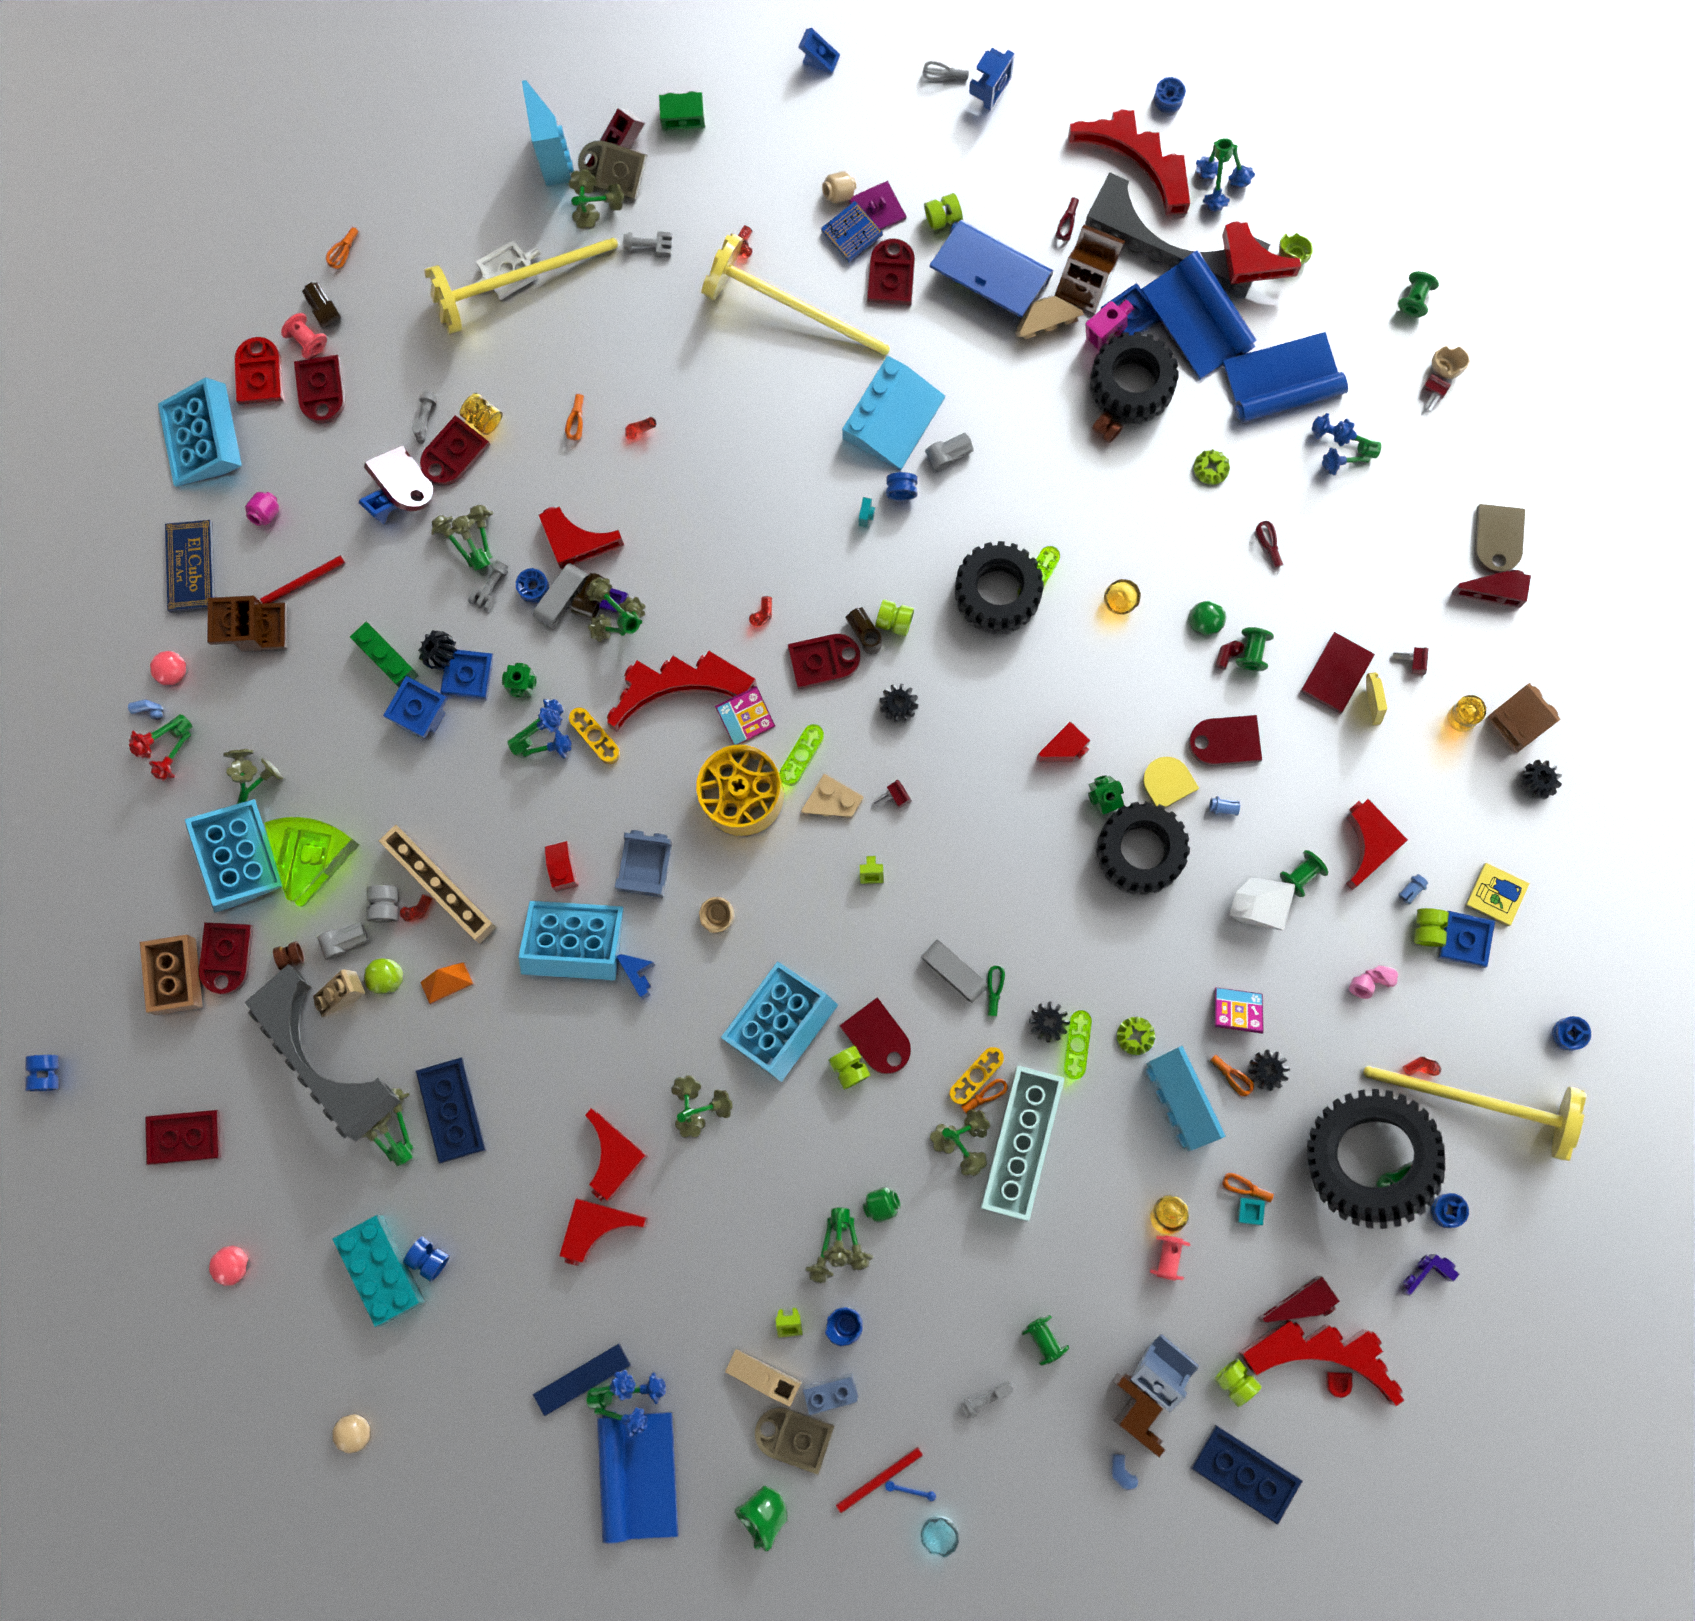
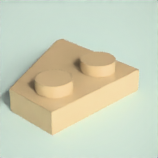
(832, 799)

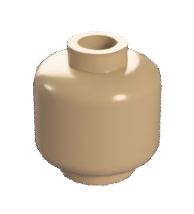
(839, 187)

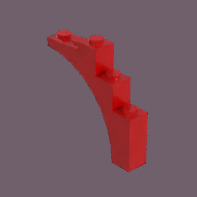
(1145, 150)
(677, 676)
(1357, 1353)

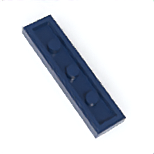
(581, 1379)

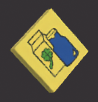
(1497, 894)

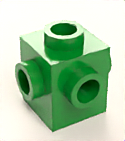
(524, 685)
(1106, 794)

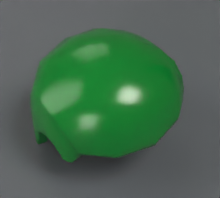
(1207, 617)

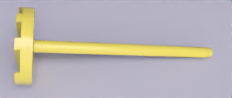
(724, 267)
(446, 298)
(1567, 1122)

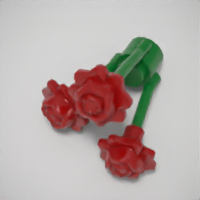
(141, 744)

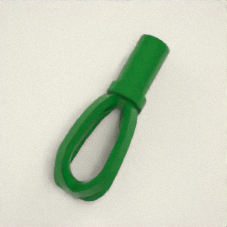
(994, 997)

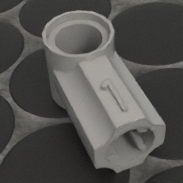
(943, 454)
(335, 942)

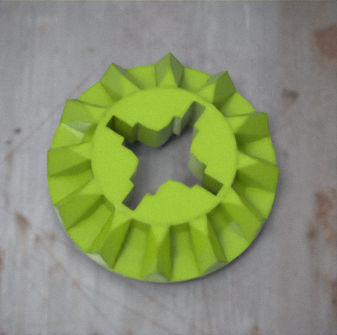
(1207, 475)
(1132, 1046)

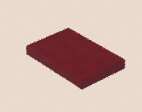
(1337, 672)
(183, 1137)

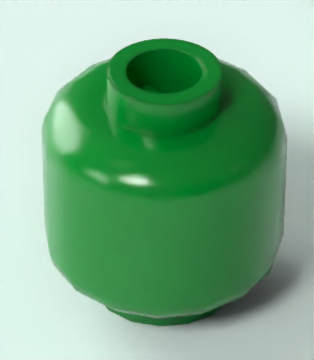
(882, 1204)

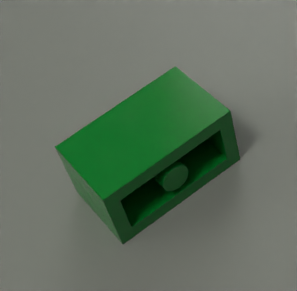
(682, 110)

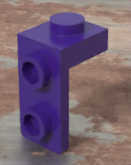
(1433, 1261)

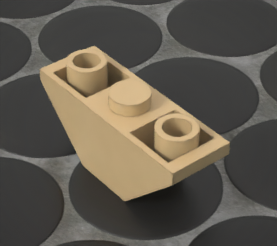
(1046, 315)
(338, 992)

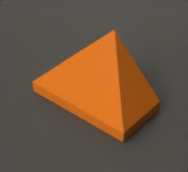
(446, 982)

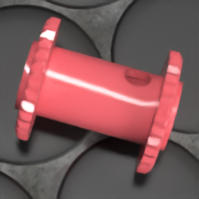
(311, 343)
(1170, 1259)

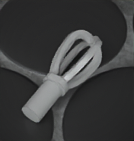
(948, 72)

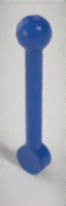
(890, 1486)

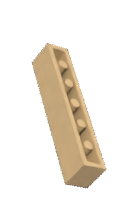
(437, 884)

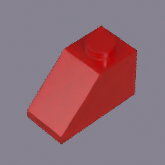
(1065, 746)
(560, 866)

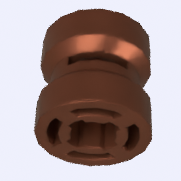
(1107, 427)
(288, 955)

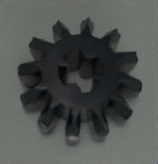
(437, 650)
(893, 709)
(1544, 772)
(1047, 1030)
(1260, 1072)

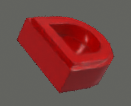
(1339, 1383)

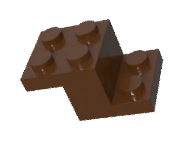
(1089, 268)
(247, 623)
(1138, 1414)

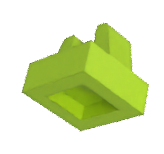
(871, 871)
(788, 1325)

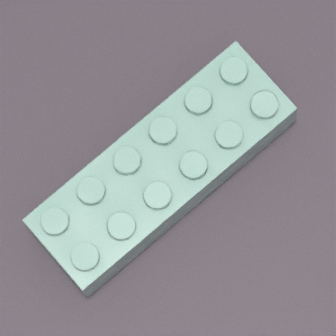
(1022, 1143)

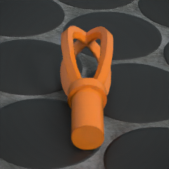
(344, 245)
(576, 411)
(1226, 1070)
(979, 1100)
(1254, 1190)

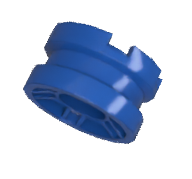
(1173, 87)
(901, 486)
(535, 577)
(1567, 1042)
(1440, 1207)

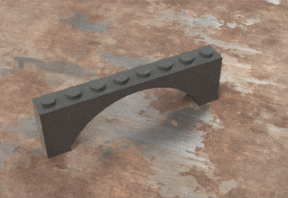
(1116, 216)
(279, 1011)

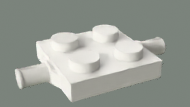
(505, 260)

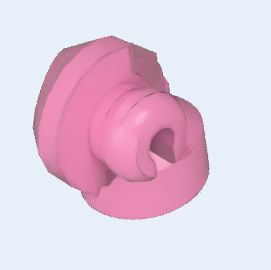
(1363, 985)

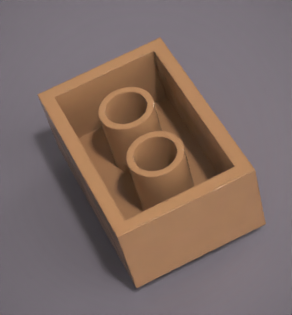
(171, 975)

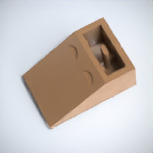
(1524, 717)

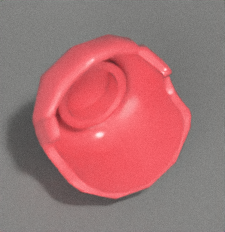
(168, 668)
(228, 1265)

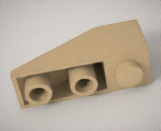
(763, 1377)

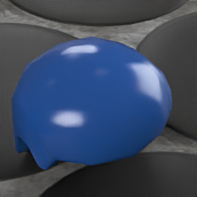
(844, 1326)

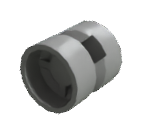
(382, 903)

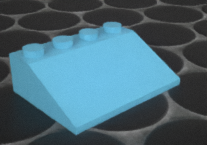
(547, 139)
(893, 413)
(199, 432)
(233, 854)
(571, 940)
(779, 1021)
(1185, 1099)

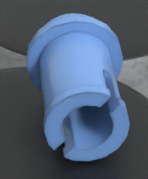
(1224, 806)
(1411, 891)

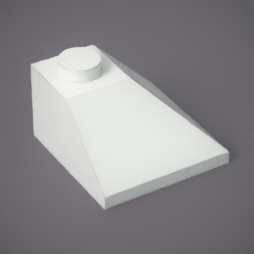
(1263, 903)

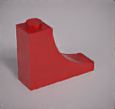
(1249, 260)
(573, 543)
(1376, 839)
(617, 1161)
(589, 1224)

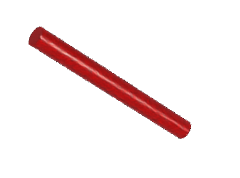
(301, 581)
(879, 1480)

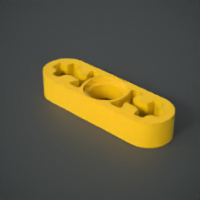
(595, 726)
(984, 1058)

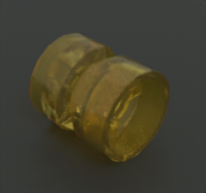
(484, 416)
(1466, 713)

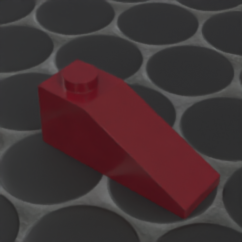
(621, 130)
(1502, 588)
(1308, 1301)

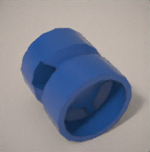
(41, 1064)
(426, 1259)

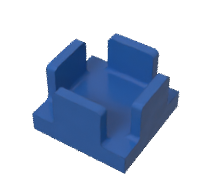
(997, 73)
(416, 708)

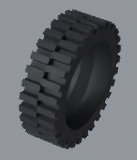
(1380, 1203)

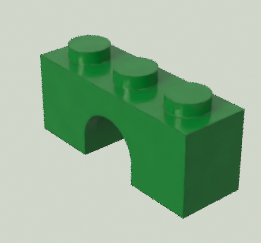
(382, 654)

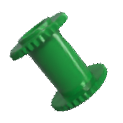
(1421, 285)
(1254, 649)
(1305, 872)
(1045, 1340)

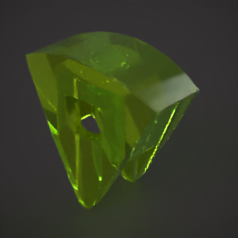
(306, 854)

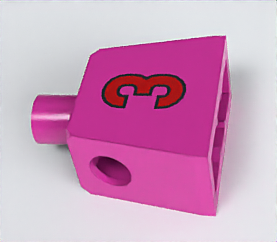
(1107, 323)

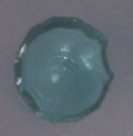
(939, 1536)

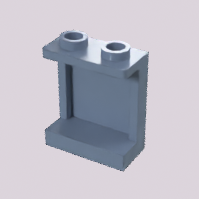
(644, 864)
(1164, 1372)
(830, 1393)

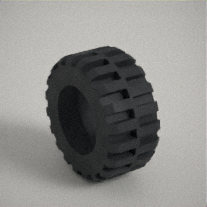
(1140, 351)
(1002, 559)
(1156, 820)

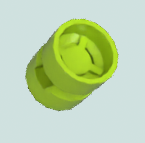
(936, 215)
(893, 617)
(1431, 927)
(849, 1067)
(1240, 1385)

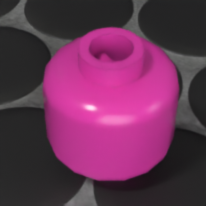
(262, 508)

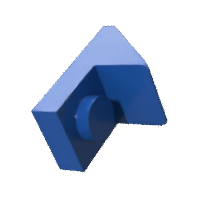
(818, 52)
(378, 505)
(633, 967)

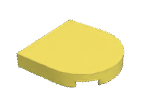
(1376, 698)
(1168, 781)

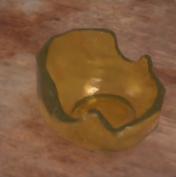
(1122, 596)
(1169, 1215)

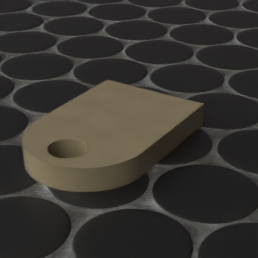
(614, 166)
(1499, 535)
(796, 1440)

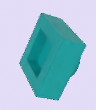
(866, 512)
(1251, 1211)

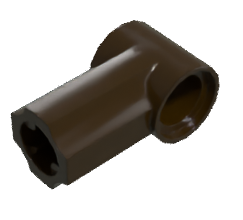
(322, 308)
(582, 605)
(864, 629)

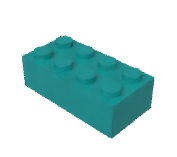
(378, 1270)

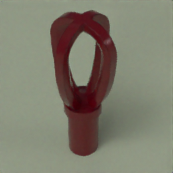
(1069, 214)
(1272, 550)

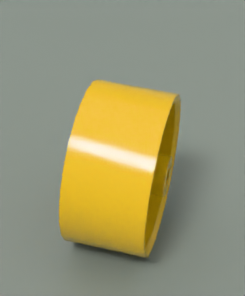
(740, 790)

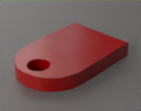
(258, 374)

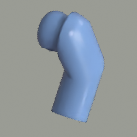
(146, 705)
(1121, 1475)

